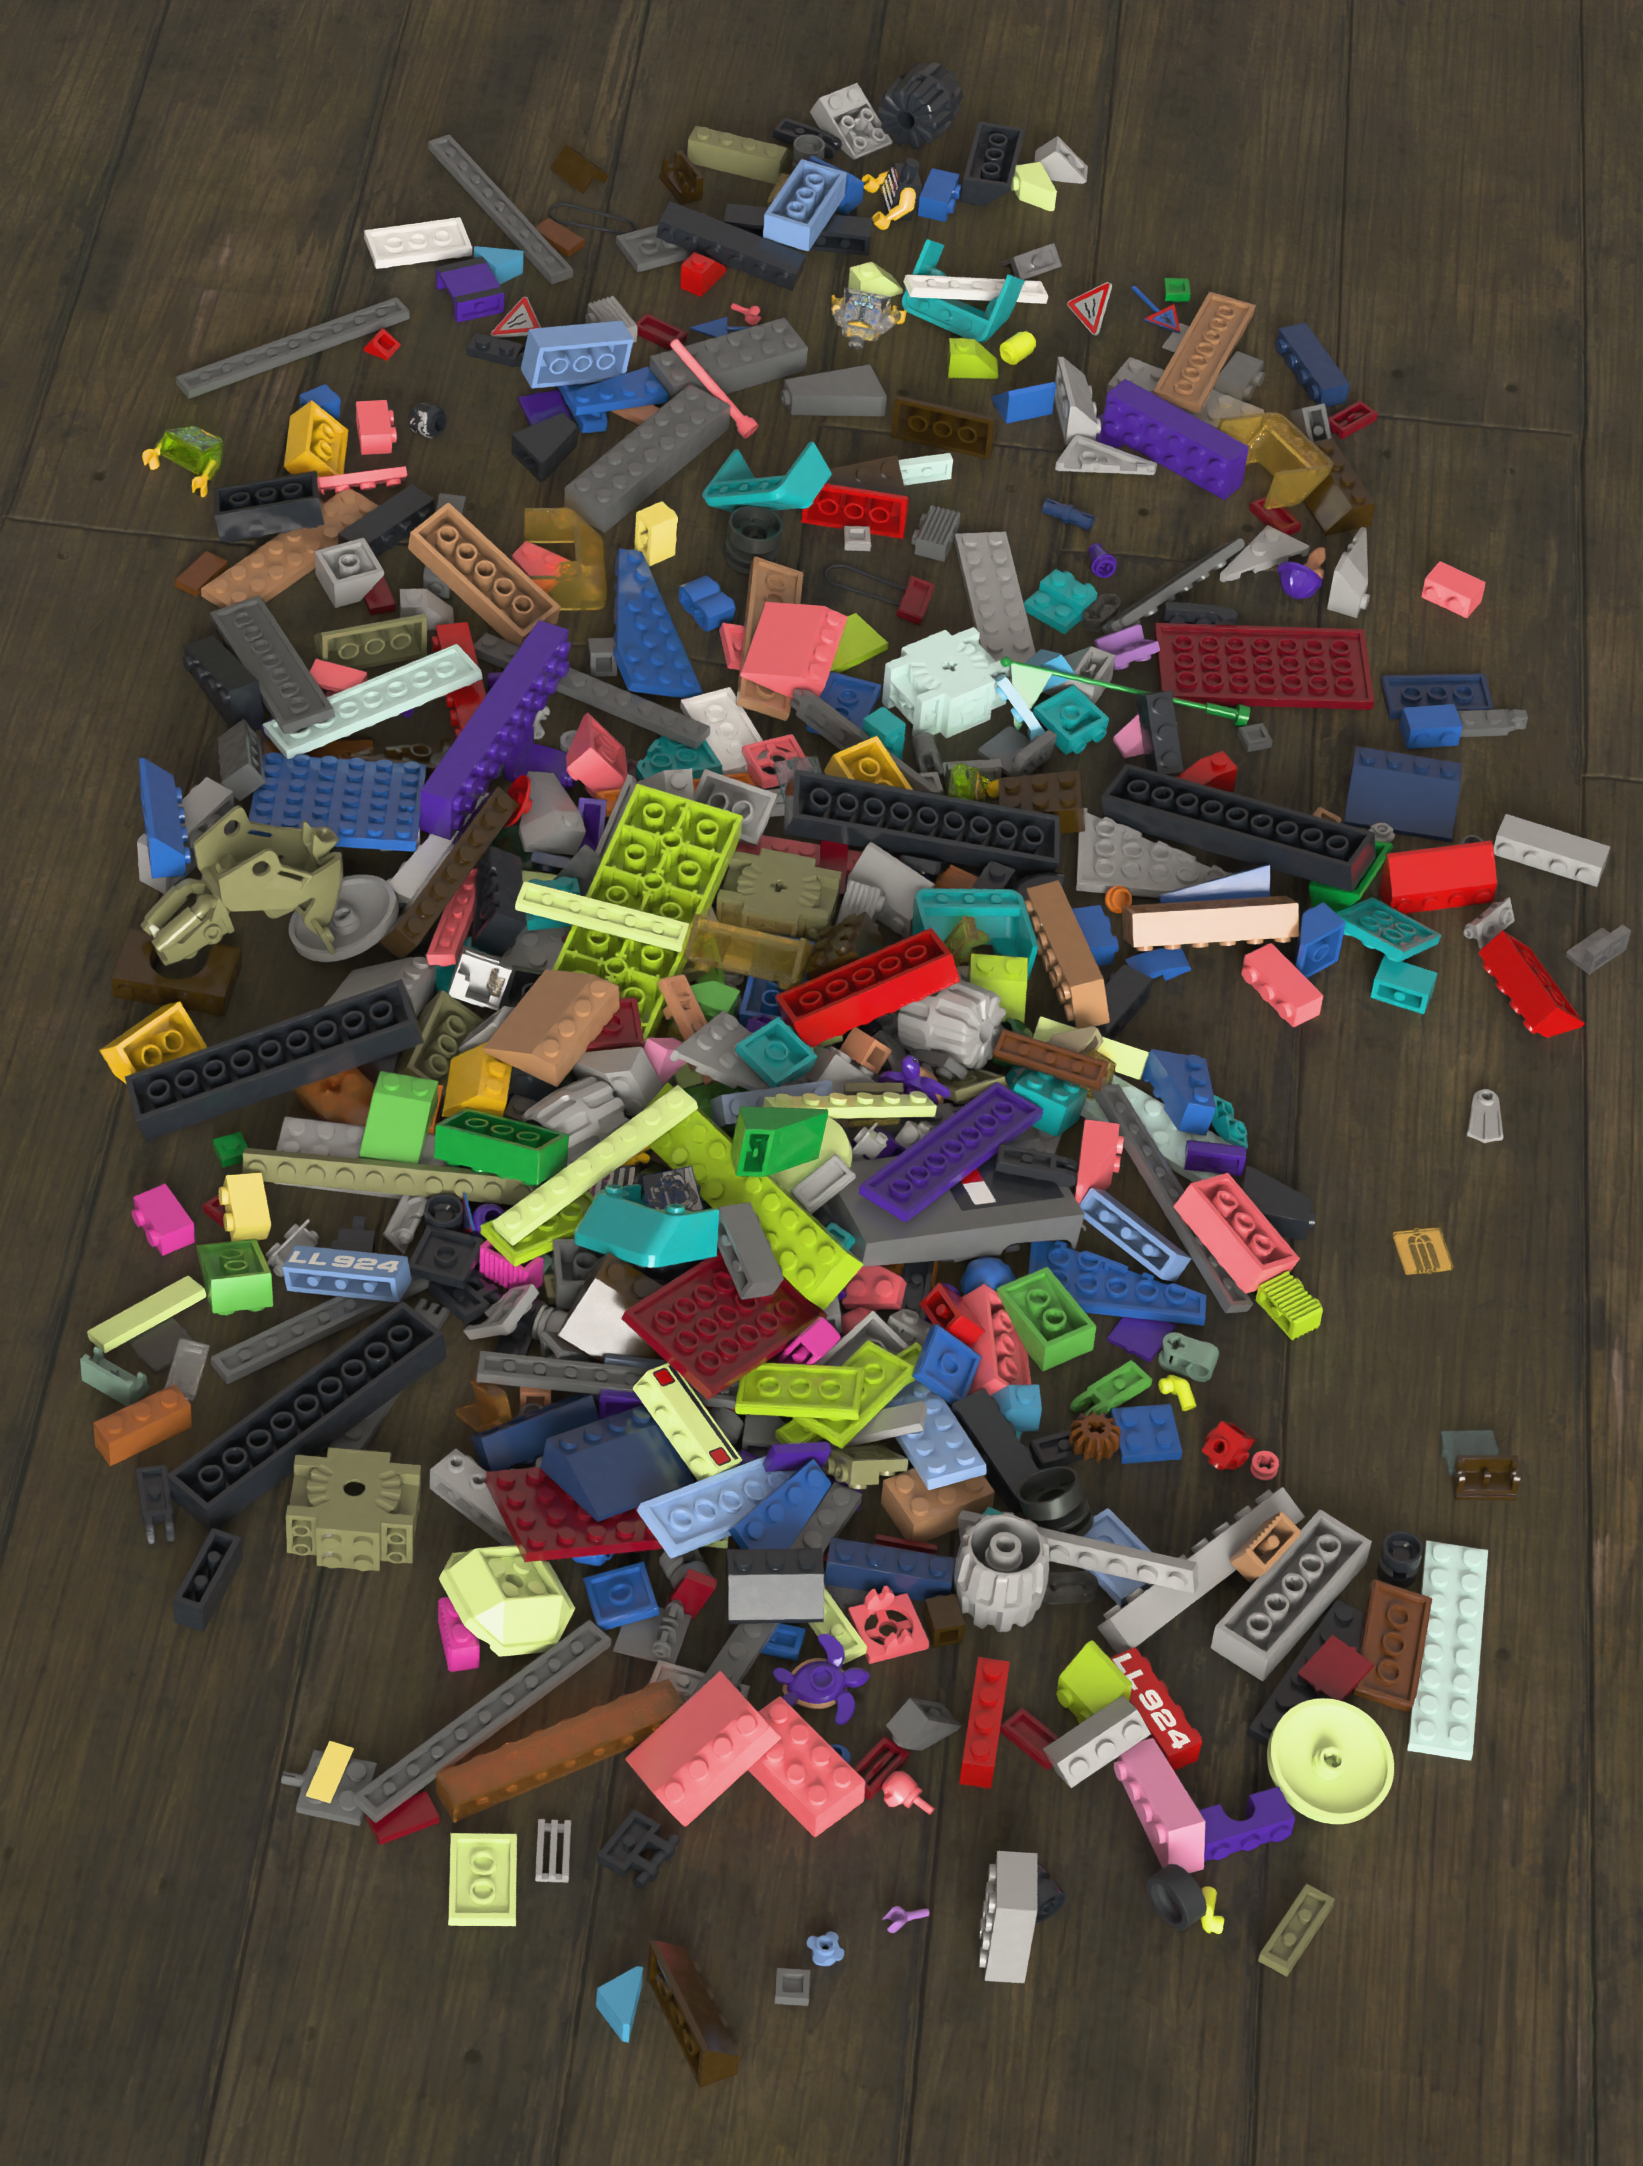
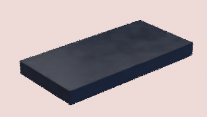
(1464, 690)

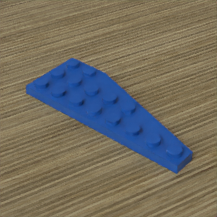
(645, 636)

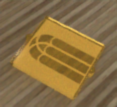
(1423, 1251)

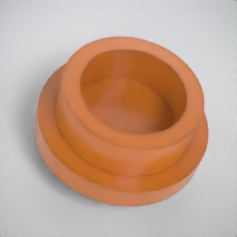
(1116, 898)

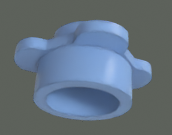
(825, 1957)

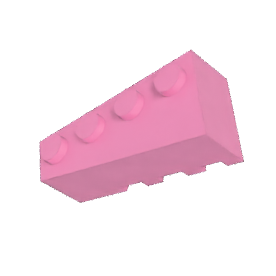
(1162, 1806)

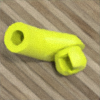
(1180, 1388)
(1210, 1922)

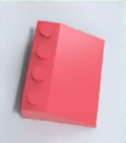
(794, 647)
(702, 1749)

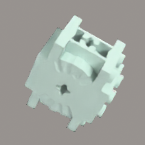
(944, 683)

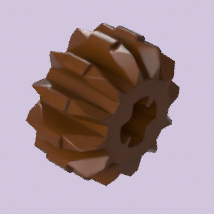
(1094, 1436)

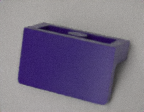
(1214, 1157)

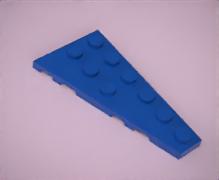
(1113, 1290)

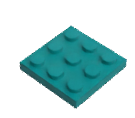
(1387, 929)

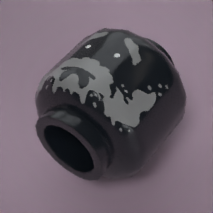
(427, 420)

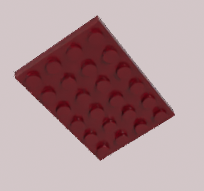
(713, 1333)
(554, 1526)

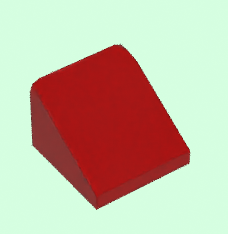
(382, 345)

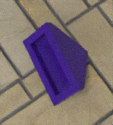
(593, 816)

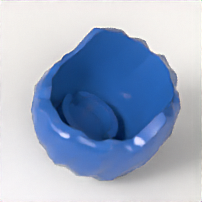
(986, 1271)

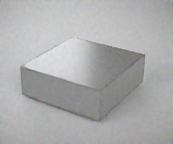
(857, 538)

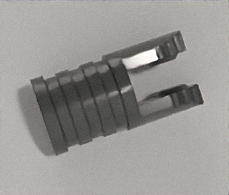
(927, 753)

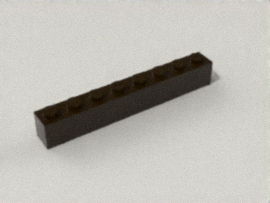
(449, 873)

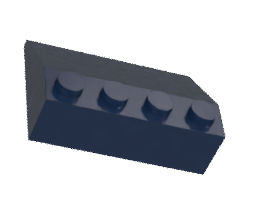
(1405, 792)
(615, 1463)

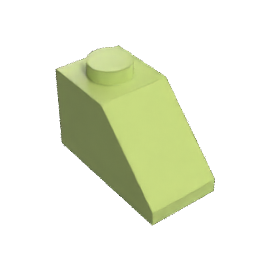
(1034, 186)
(873, 279)

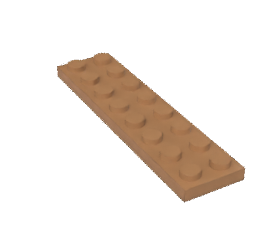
(1204, 352)
(287, 555)
(766, 584)

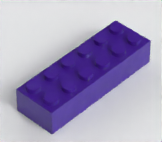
(1175, 439)

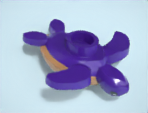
(916, 1079)
(822, 1682)

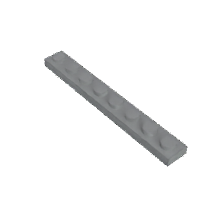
(1110, 1558)

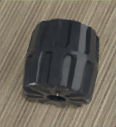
(920, 104)

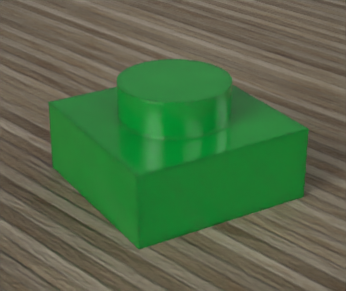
(1176, 289)
(230, 1149)

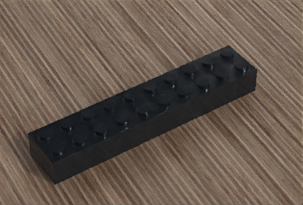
(920, 823)
(1239, 827)
(273, 1060)
(306, 1416)

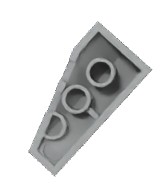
(1351, 578)
(553, 820)

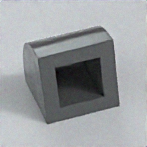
(601, 657)

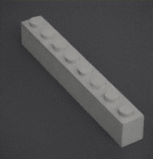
(1158, 1604)

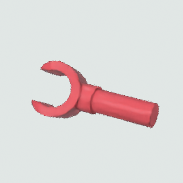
(750, 314)

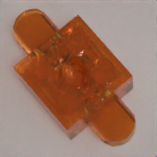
(339, 1098)

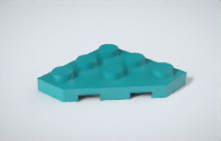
(672, 755)

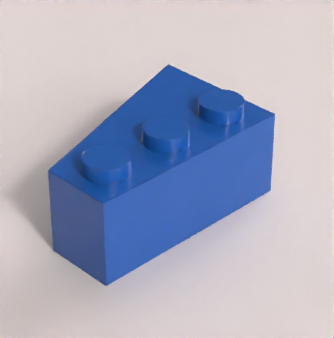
(1184, 1088)

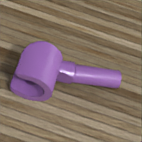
(900, 1917)

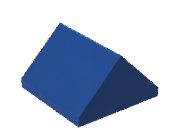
(1025, 402)

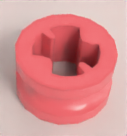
(1265, 1458)

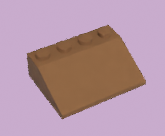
(554, 1024)

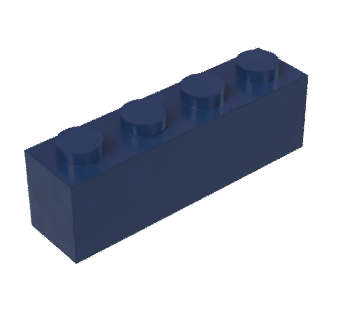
(1312, 365)
(527, 1434)
(875, 1566)

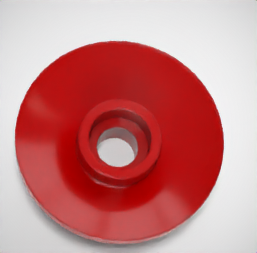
(520, 792)

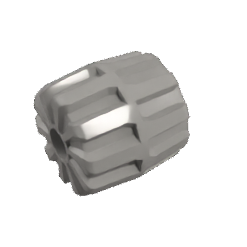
(954, 1022)
(583, 1111)
(1001, 1571)

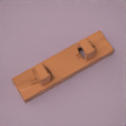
(684, 1009)

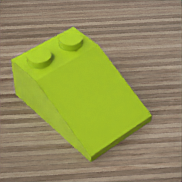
(1004, 977)

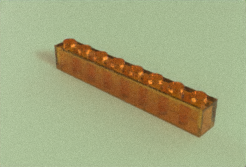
(556, 1751)

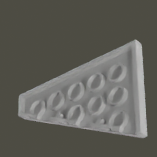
(1119, 856)
(714, 1054)

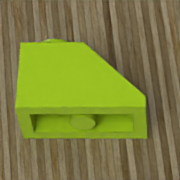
(970, 360)

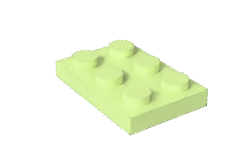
(482, 1879)

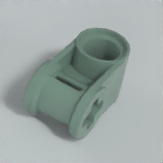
(1191, 1357)

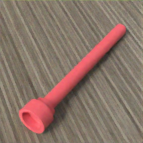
(745, 425)

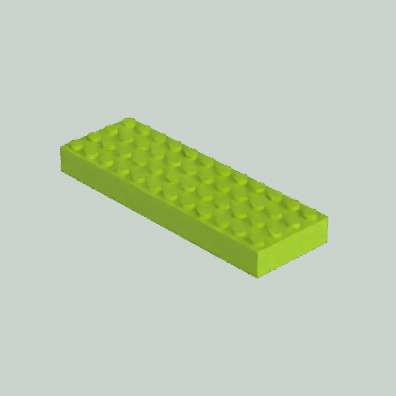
(659, 862)

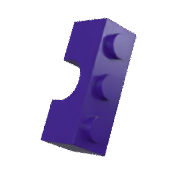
(1267, 1821)

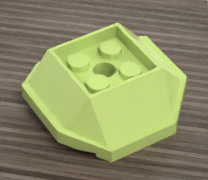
(507, 1600)

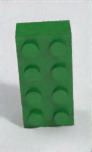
(501, 1146)

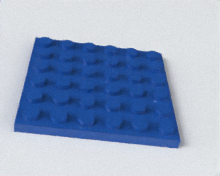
(356, 798)

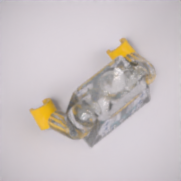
(864, 316)

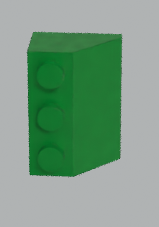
(1341, 899)

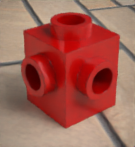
(1227, 1446)

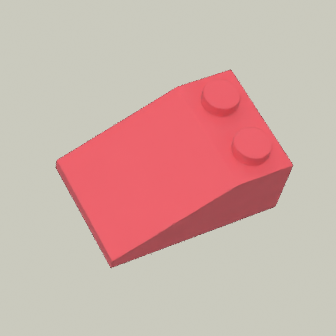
(596, 758)
(1098, 1156)

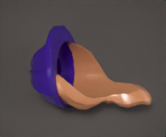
(1303, 580)

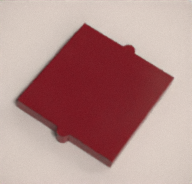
(1335, 1669)

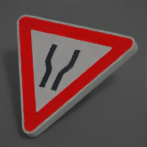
(1091, 307)
(517, 321)

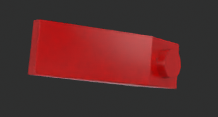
(1213, 771)

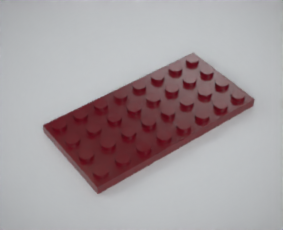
(1265, 665)

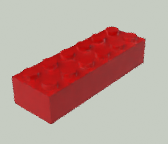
(868, 988)

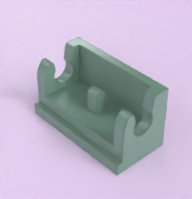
(112, 1379)

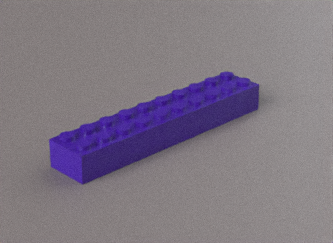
(494, 730)

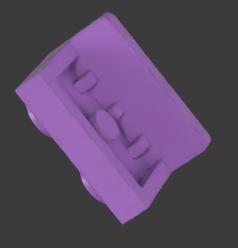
(1127, 646)

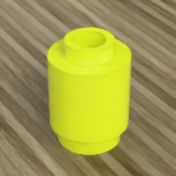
(1017, 347)

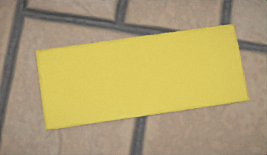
(329, 1772)

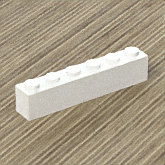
(417, 868)

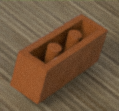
(142, 1424)

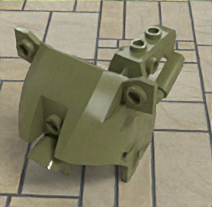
(237, 881)

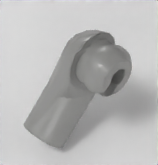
(538, 729)

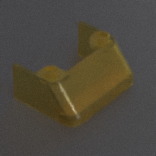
(1282, 451)
(575, 583)
(748, 952)

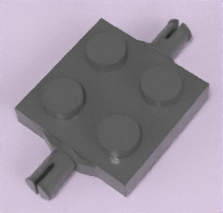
(342, 1808)

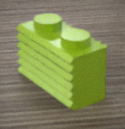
(1289, 1305)

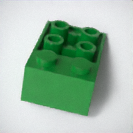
(776, 1139)

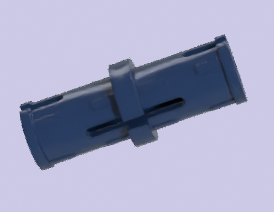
(1068, 514)

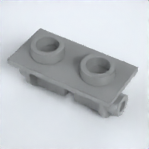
(1492, 922)
(868, 1143)
(405, 1221)
(295, 1236)

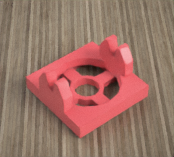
(774, 747)
(893, 1644)

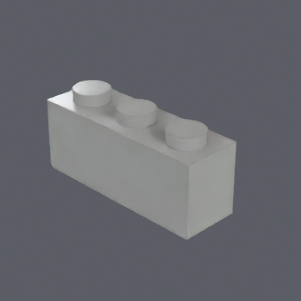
(1097, 1741)

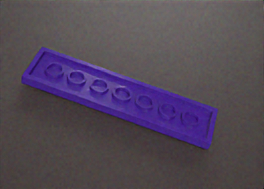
(950, 1152)

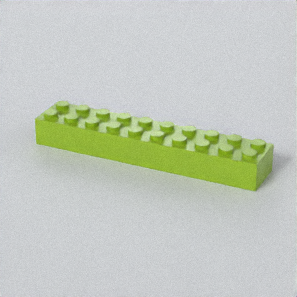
(801, 1245)

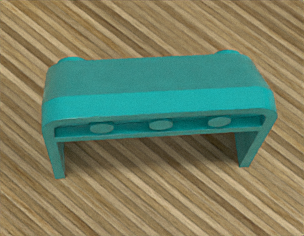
(954, 314)
(737, 487)
(995, 912)
(645, 1235)

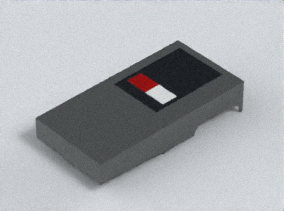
(964, 1223)

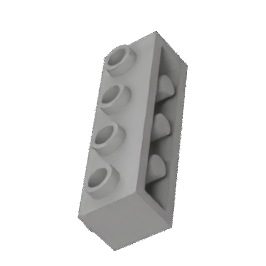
(1551, 850)
(463, 1486)

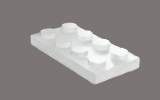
(418, 243)
(728, 727)

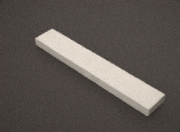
(969, 288)

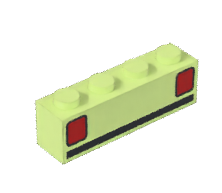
(686, 1422)

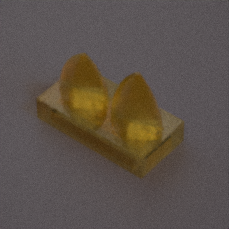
(963, 939)

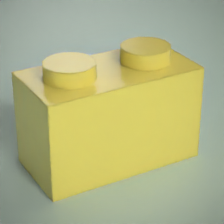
(656, 532)
(245, 1207)

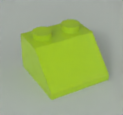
(1091, 1683)

